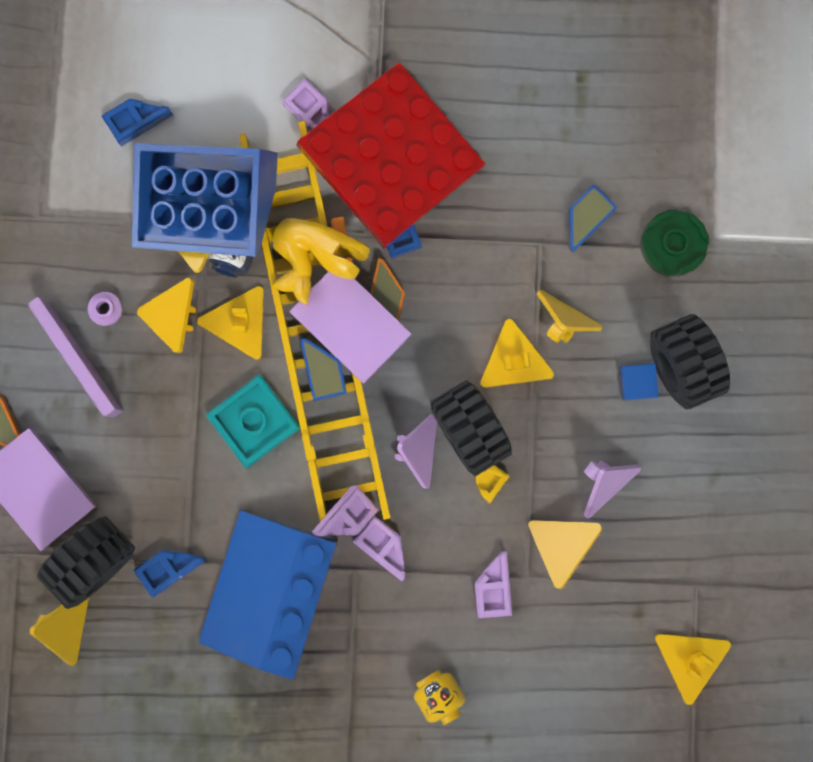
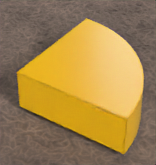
(491, 482)

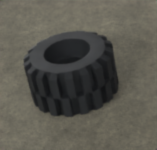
(690, 361)
(471, 427)
(85, 562)

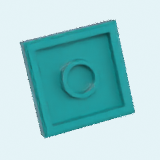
(253, 421)

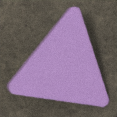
(418, 450)
(607, 483)

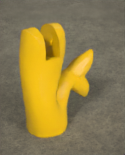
(298, 236)

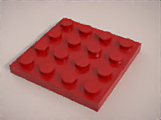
(390, 154)

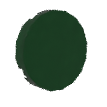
(674, 243)

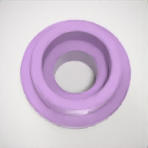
(114, 313)

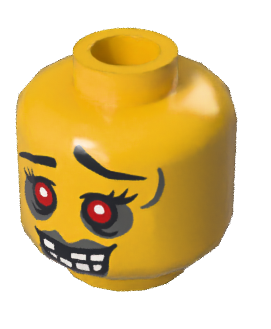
(439, 697)

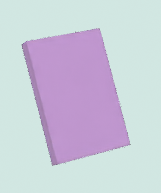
(351, 325)
(40, 490)

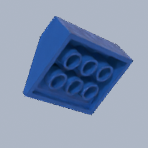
(202, 198)
(268, 594)

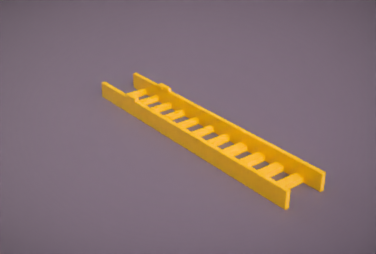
(280, 266)

